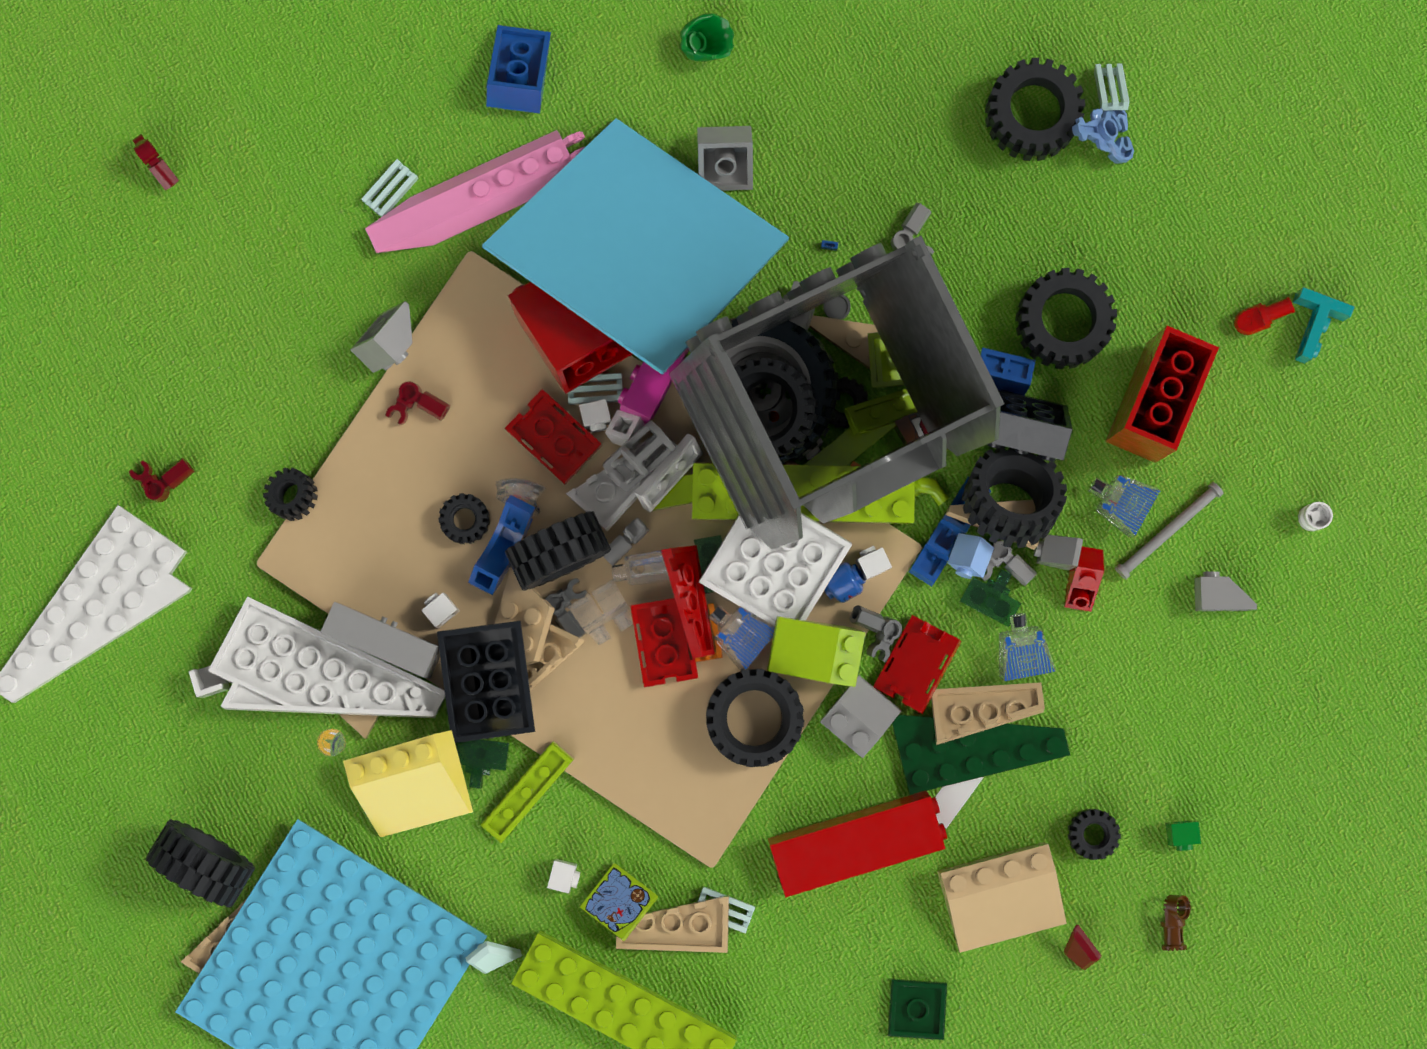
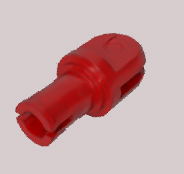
(1260, 316)

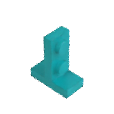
(1319, 321)

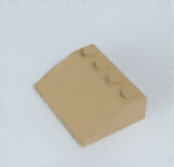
(1002, 896)

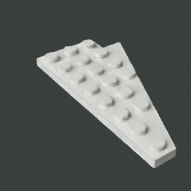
(108, 592)
(296, 668)

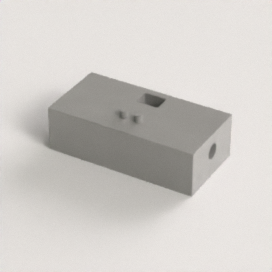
(381, 640)

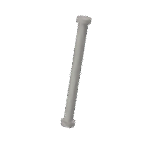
(1213, 491)

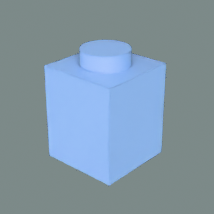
(970, 556)

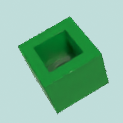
(1183, 834)

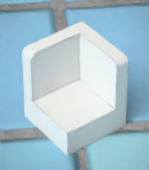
(206, 683)

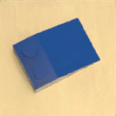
(518, 69)

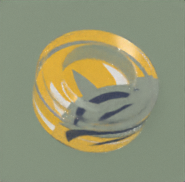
(331, 742)

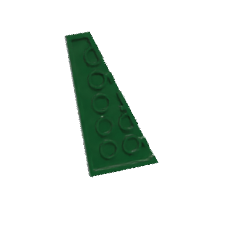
(971, 756)

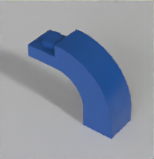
(511, 528)

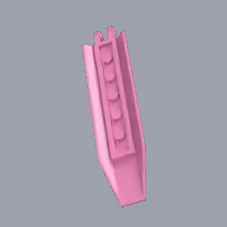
(473, 195)

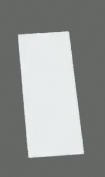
(952, 798)

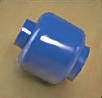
(845, 583)

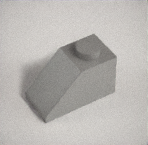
(1058, 551)
(1220, 594)

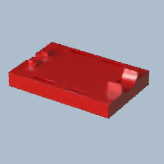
(553, 437)
(662, 643)
(917, 663)

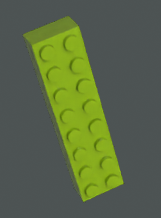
(713, 502)
(612, 1001)

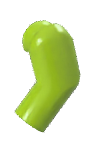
(931, 487)

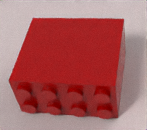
(563, 339)
(1162, 394)

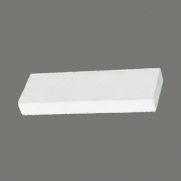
(668, 473)

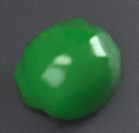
(707, 38)

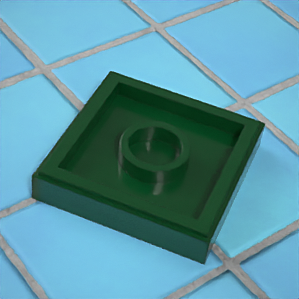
(917, 1009)

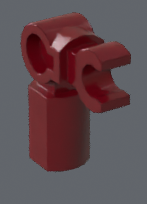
(157, 165)
(411, 393)
(158, 489)

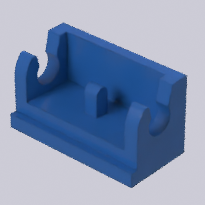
(1008, 371)

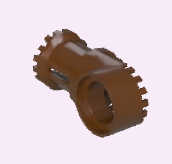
(1175, 922)

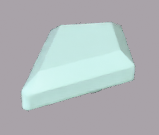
(491, 956)

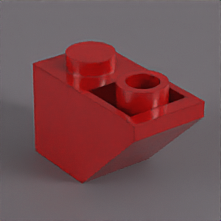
(1085, 580)

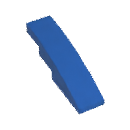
(940, 545)

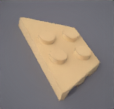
(531, 610)

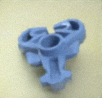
(1103, 131)

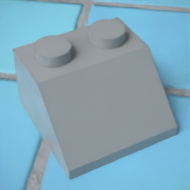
(726, 156)
(386, 339)
(860, 716)

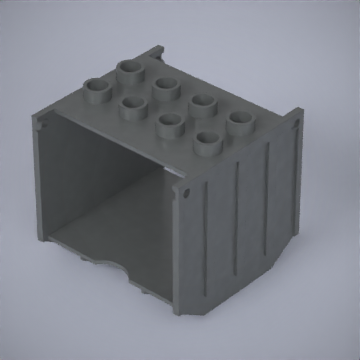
(929, 353)

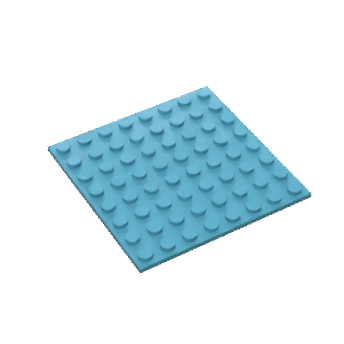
(636, 244)
(330, 957)

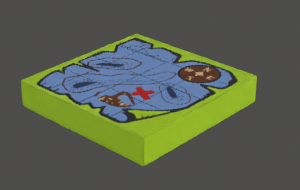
(619, 902)

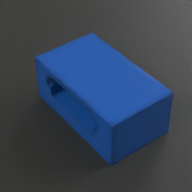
(829, 245)

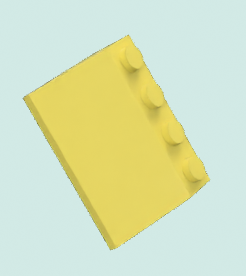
(410, 784)

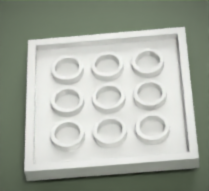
(775, 580)

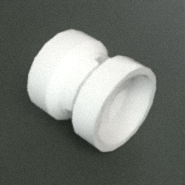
(1320, 514)

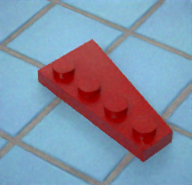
(684, 576)

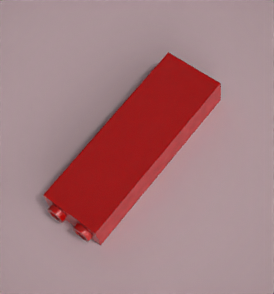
(857, 843)

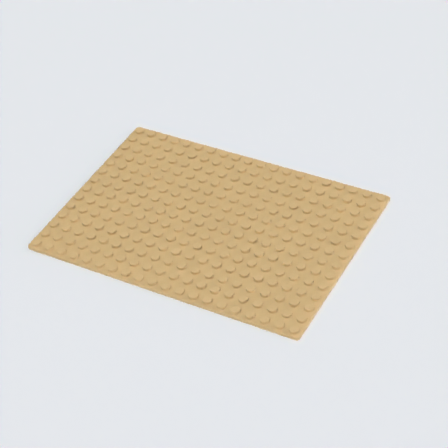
(383, 553)

